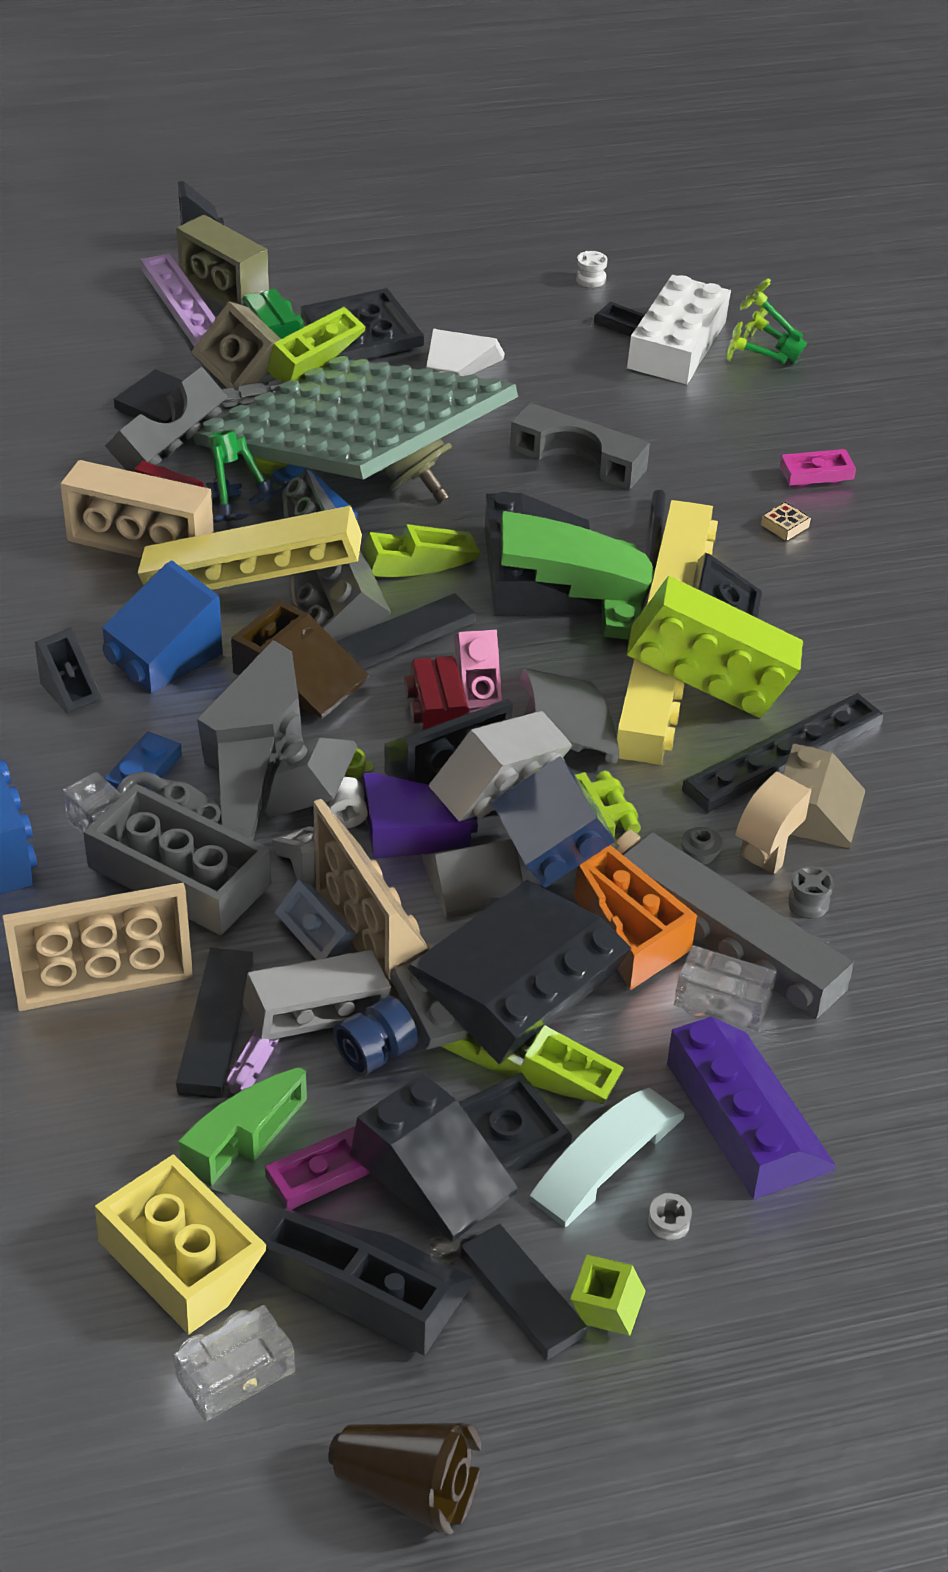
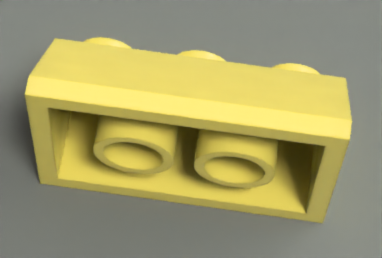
(178, 1242)

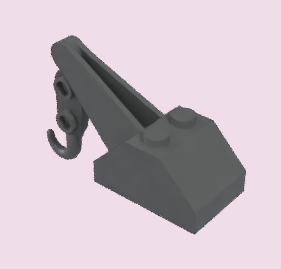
(241, 739)

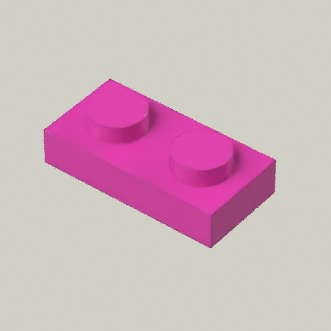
(817, 467)

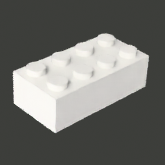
(678, 329)

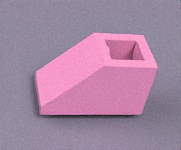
(479, 666)

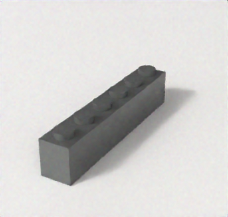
(746, 929)

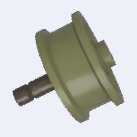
(419, 465)

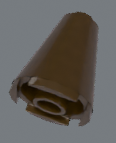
(412, 1468)

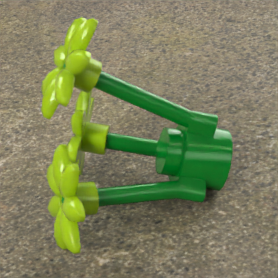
(789, 344)

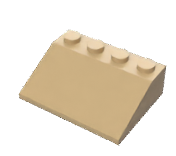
(362, 898)
(99, 946)

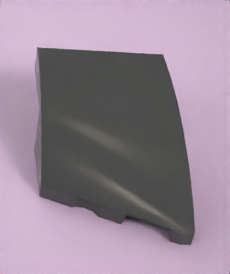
(575, 710)

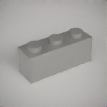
(313, 994)

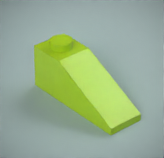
(313, 345)

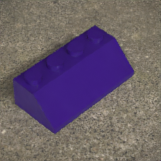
(745, 1107)

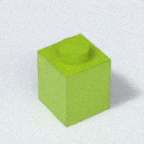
(608, 1294)

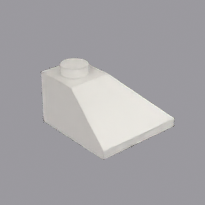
(462, 352)

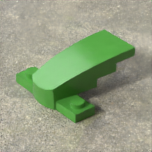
(583, 560)

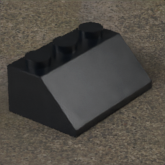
(422, 752)

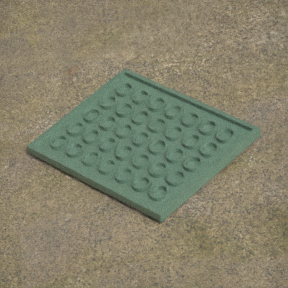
(358, 415)

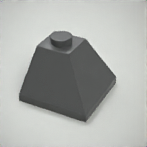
(309, 773)

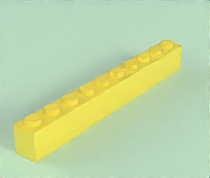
(651, 693)

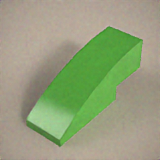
(242, 1125)

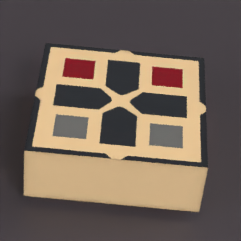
(785, 521)

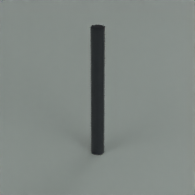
(655, 526)

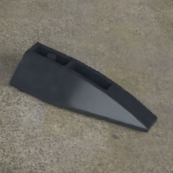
(356, 1271)

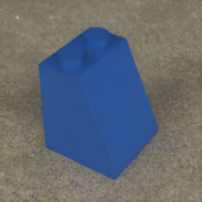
(165, 629)

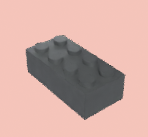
(158, 843)

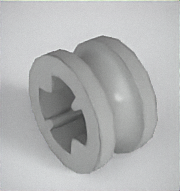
(674, 1203)

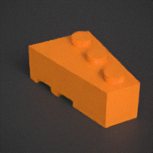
(638, 910)

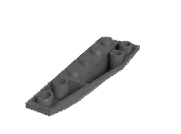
(337, 597)

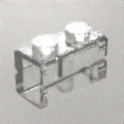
(724, 988)
(233, 1361)

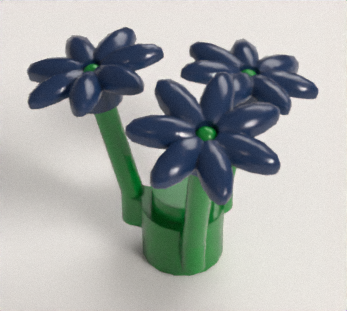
(224, 449)

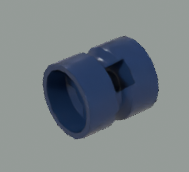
(379, 1033)

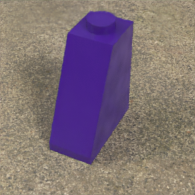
(410, 819)

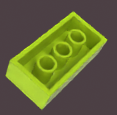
(715, 647)

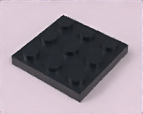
(386, 323)

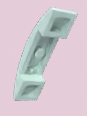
(601, 1151)

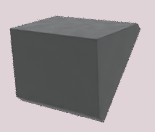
(472, 873)

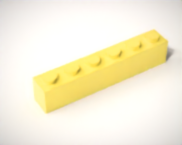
(261, 549)

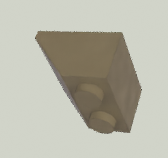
(236, 347)
(833, 798)

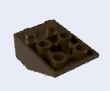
(321, 666)

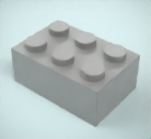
(495, 761)

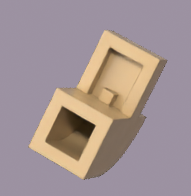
(769, 820)

